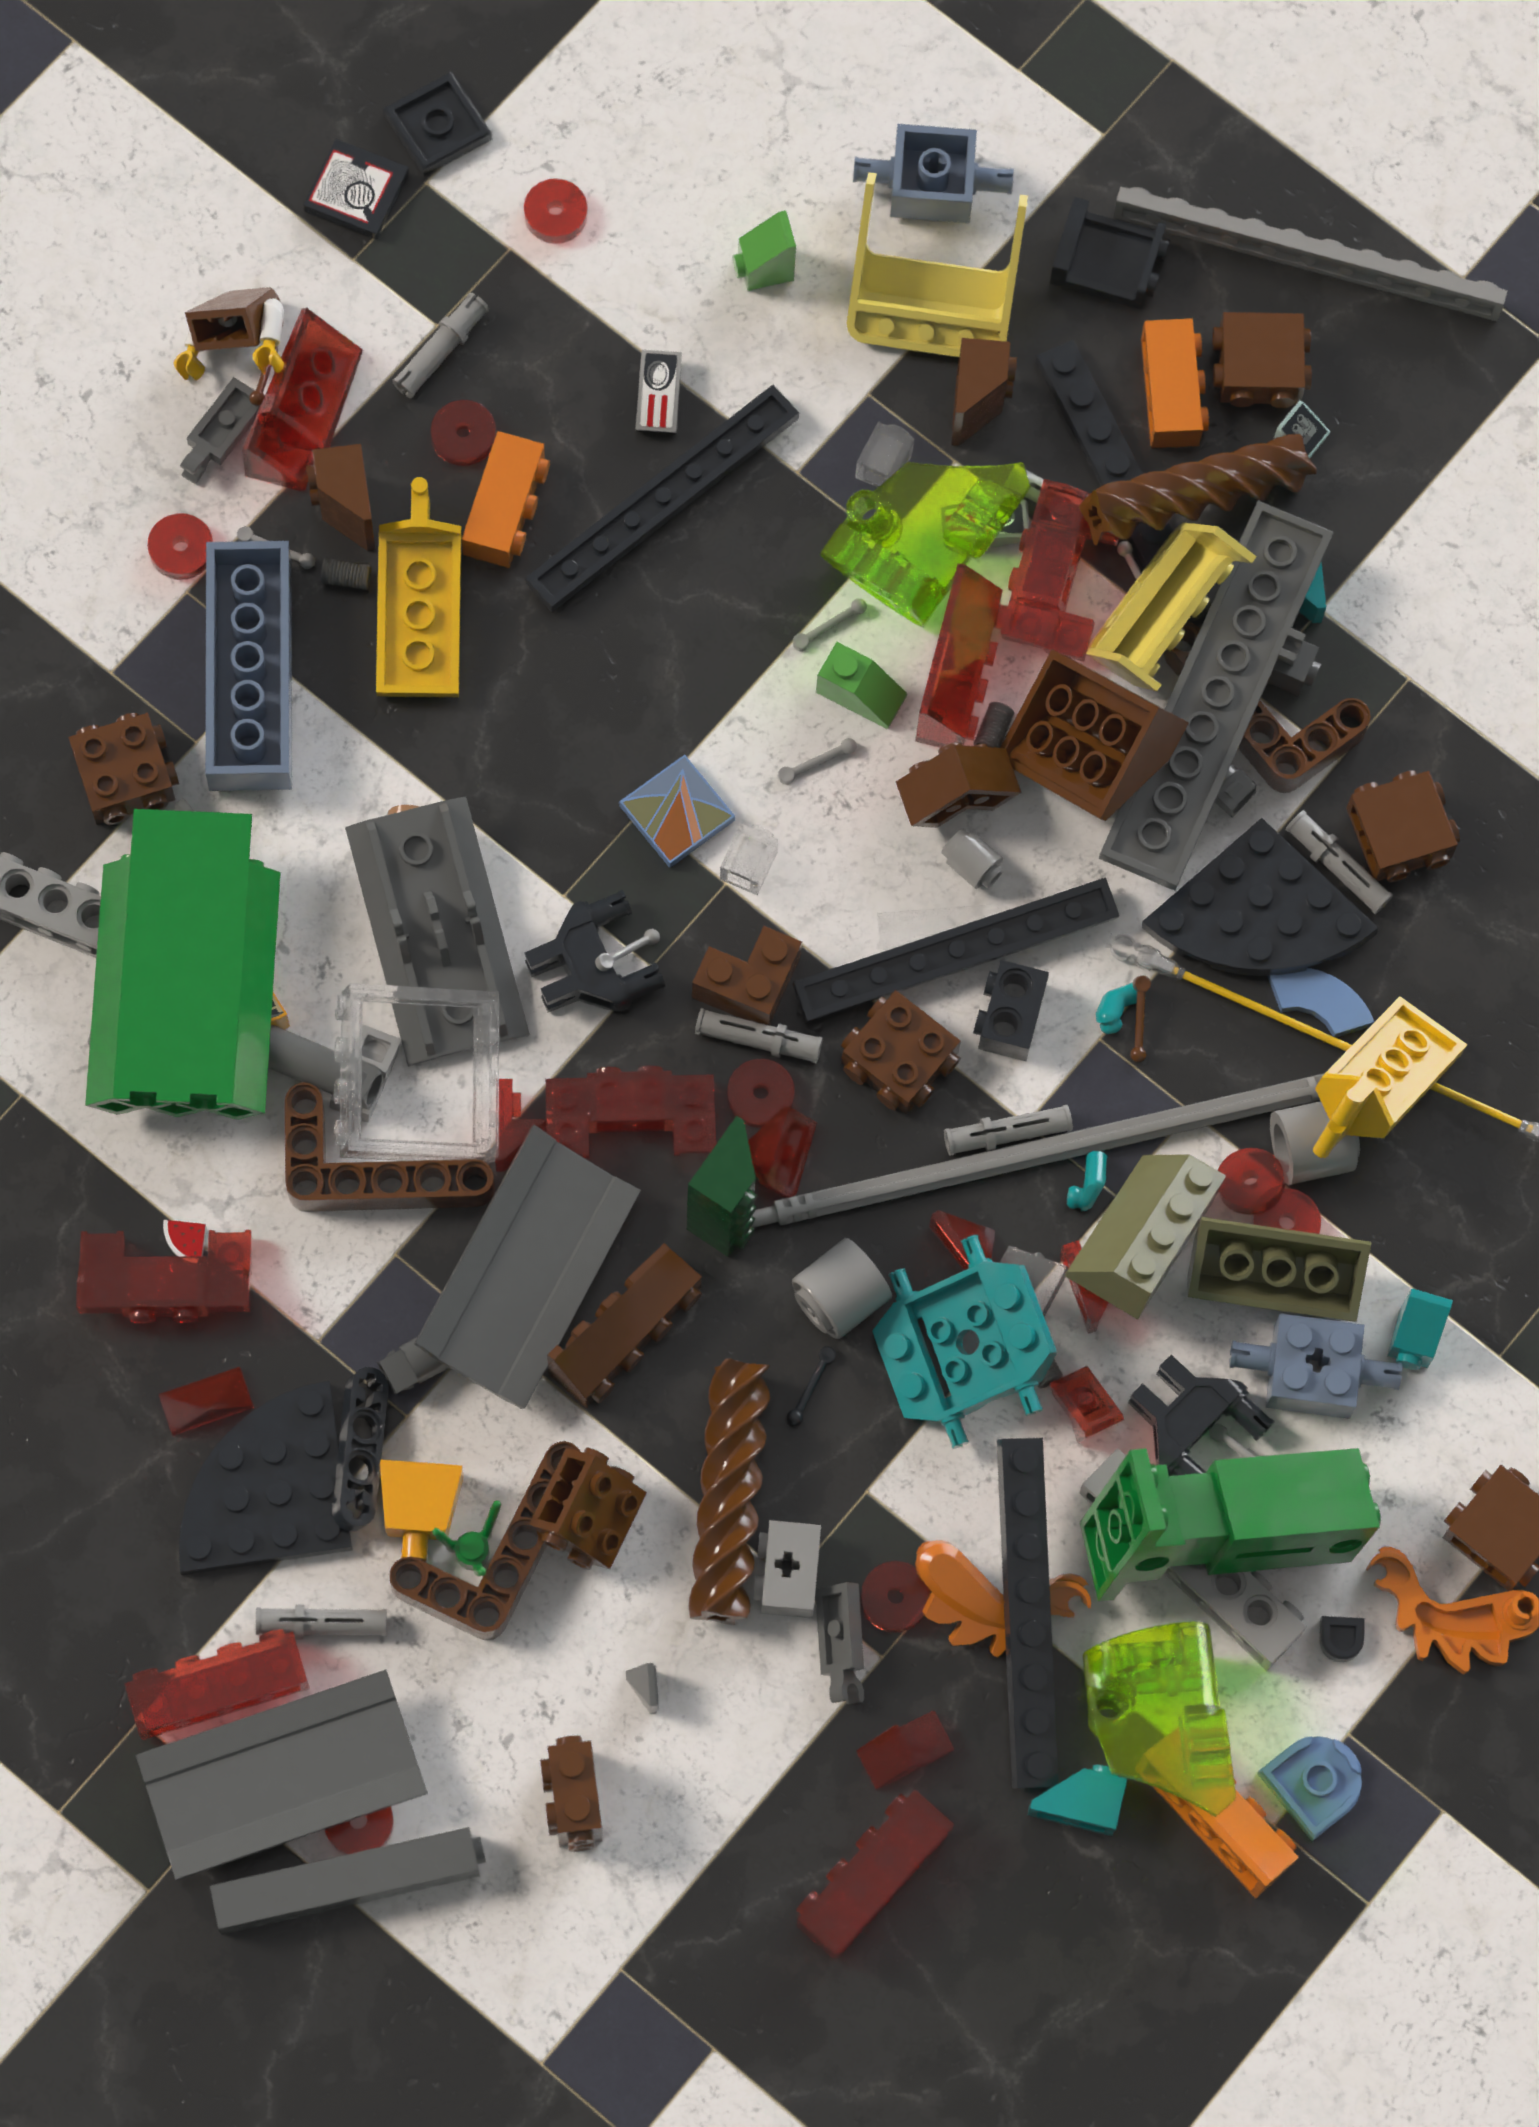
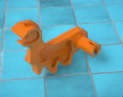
(968, 1597)
(1474, 1624)

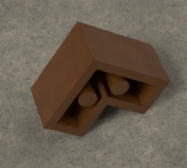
(957, 781)
(752, 987)

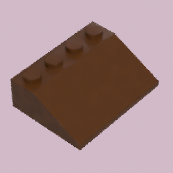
(1089, 736)

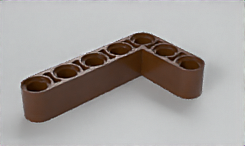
(1282, 746)
(369, 1174)
(506, 1557)

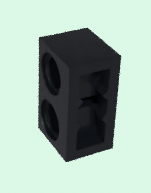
(1018, 1011)

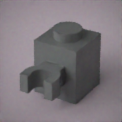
(1295, 664)

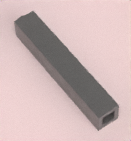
(347, 1880)

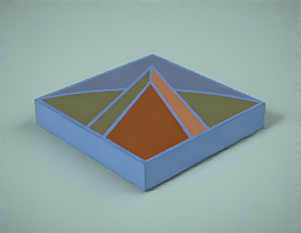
(677, 811)

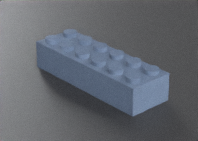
(248, 666)

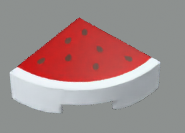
(185, 1237)

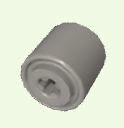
(1293, 1138)
(840, 1289)

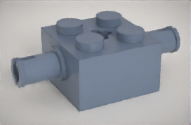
(934, 173)
(1291, 1376)

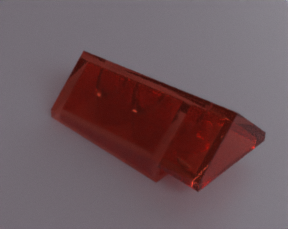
(301, 403)

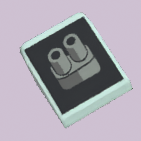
(1304, 422)

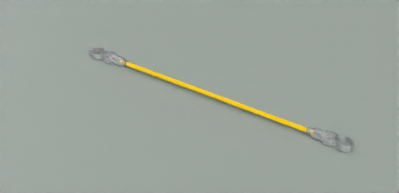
(1152, 960)

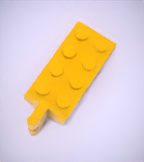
(418, 604)
(1384, 1075)

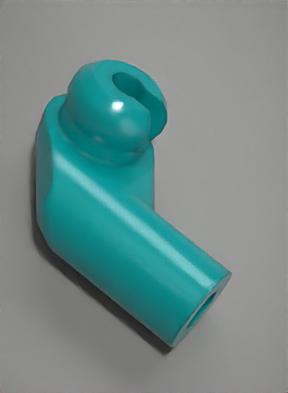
(1112, 1007)
(1093, 1184)

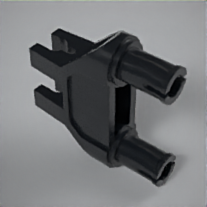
(577, 949)
(1193, 1413)

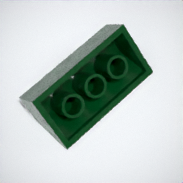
(723, 1193)

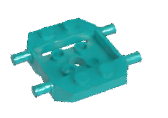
(1011, 1330)

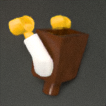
(234, 321)

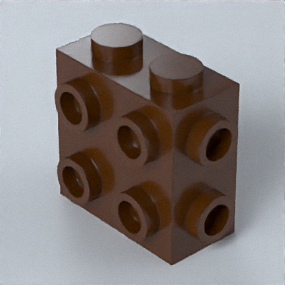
(1262, 358)
(124, 767)
(1403, 825)
(900, 1053)
(587, 1508)
(1499, 1527)
(572, 1779)

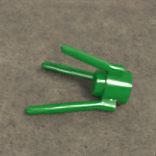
(472, 1547)

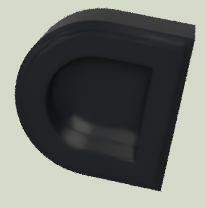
(1341, 1637)

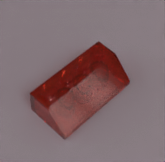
(960, 660)

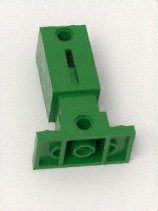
(1230, 1518)

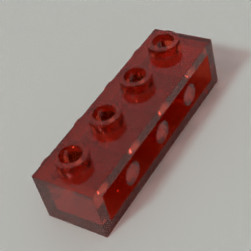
(217, 1684)
(874, 1874)

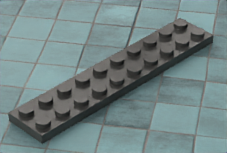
(1219, 694)

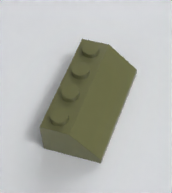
(1145, 1229)
(1278, 1269)

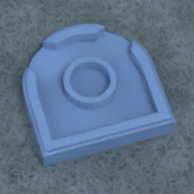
(1315, 1782)

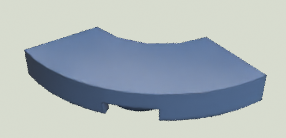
(1322, 997)

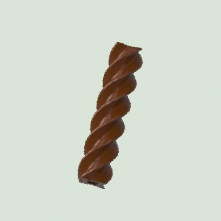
(1194, 485)
(728, 1484)

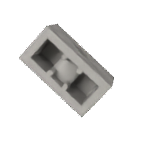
(791, 1543)

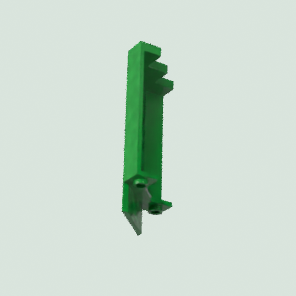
(184, 970)

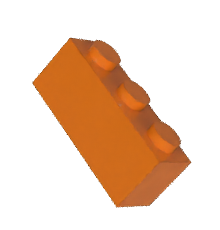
(1173, 383)
(505, 500)

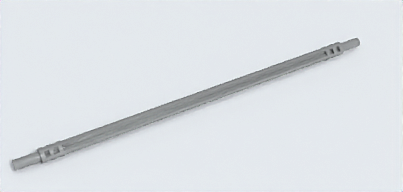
(1039, 1152)

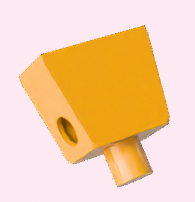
(418, 1500)

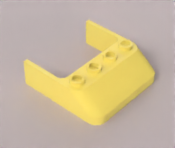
(928, 302)
(1163, 600)

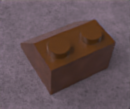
(982, 383)
(341, 490)

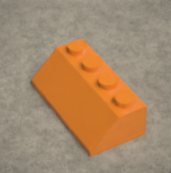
(1240, 1839)

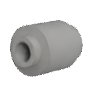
(973, 859)

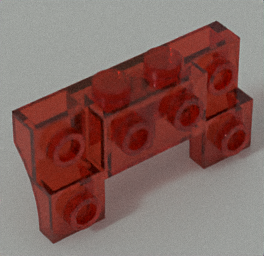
(1047, 575)
(632, 1103)
(164, 1285)

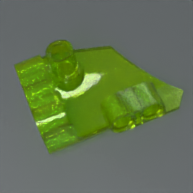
(921, 531)
(1167, 1712)

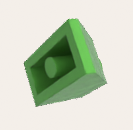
(767, 253)
(860, 685)

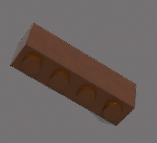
(625, 1327)

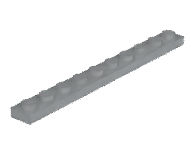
(1315, 255)

